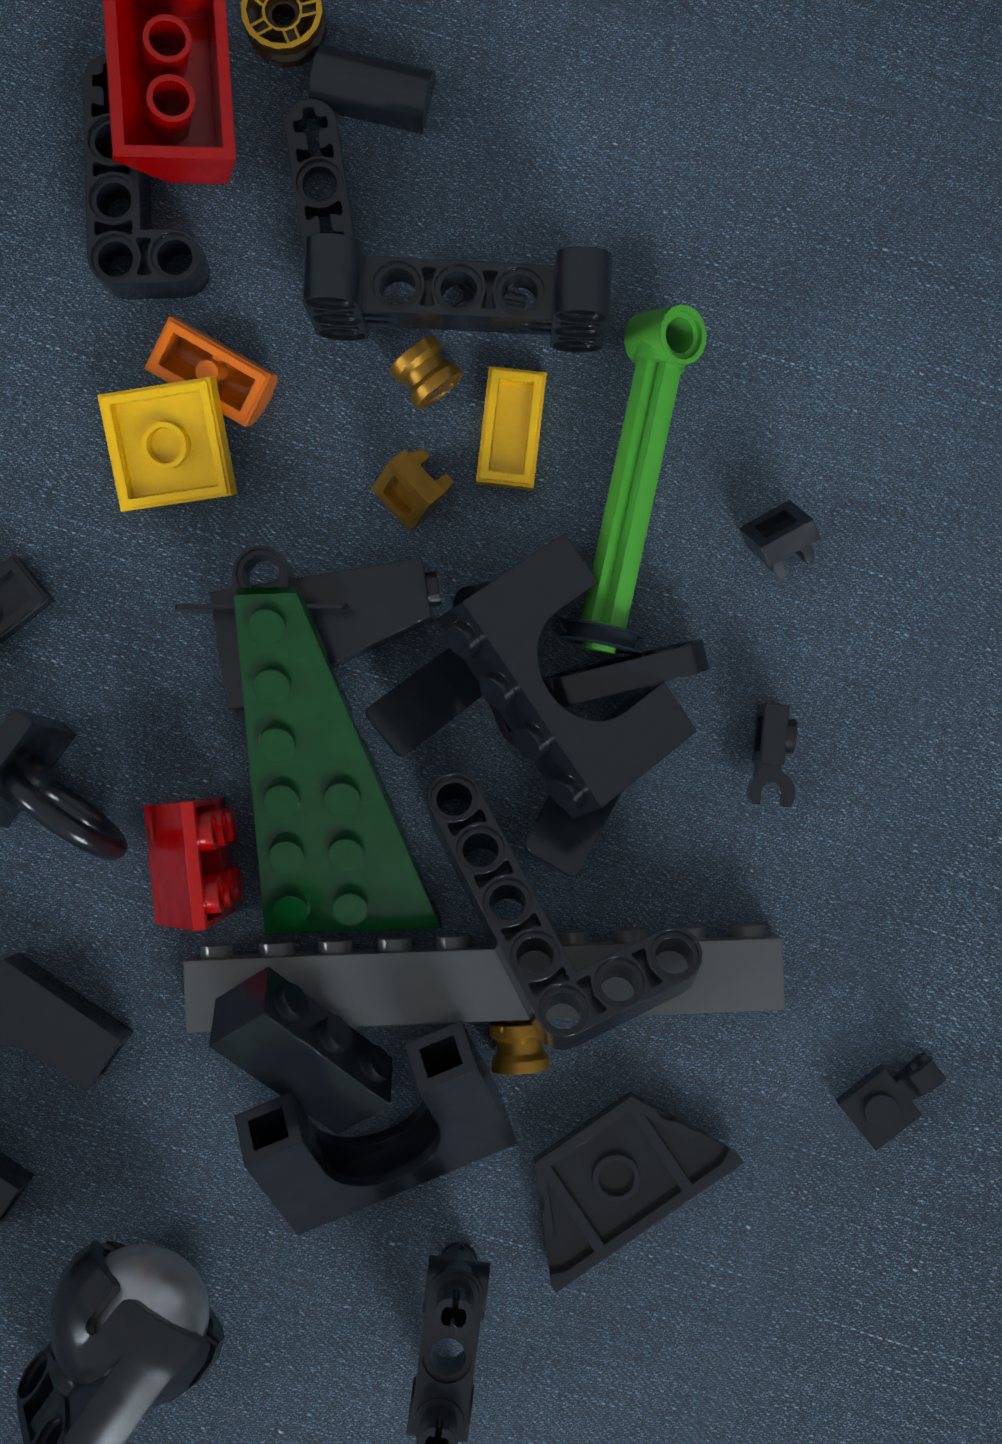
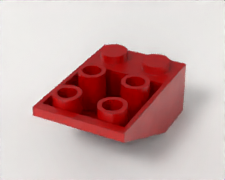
(192, 862)

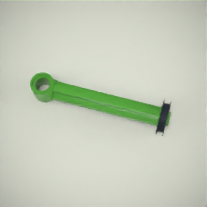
(660, 347)

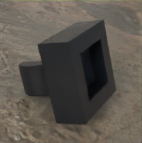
(781, 534)

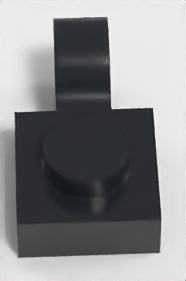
(773, 738)
(883, 1103)

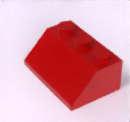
(170, 88)

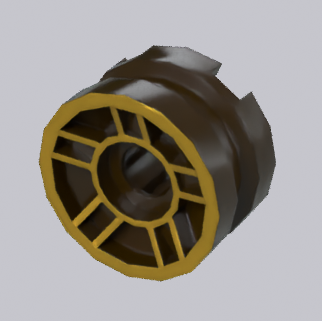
(287, 44)

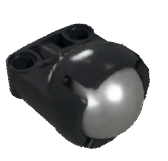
(123, 1339)

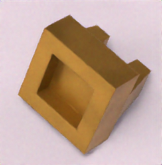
(409, 489)

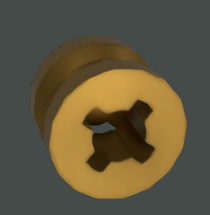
(426, 372)
(517, 1048)

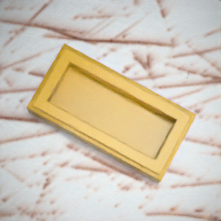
(511, 428)

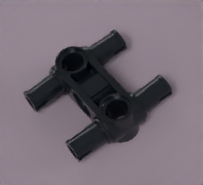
(453, 1310)

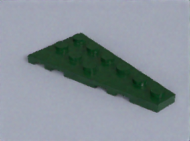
(319, 805)

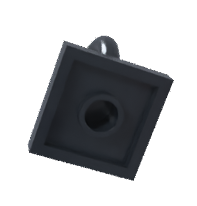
(27, 757)

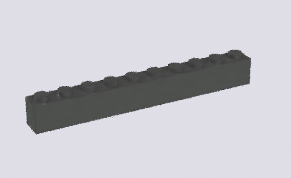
(468, 981)

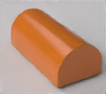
(190, 354)

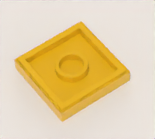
(167, 444)

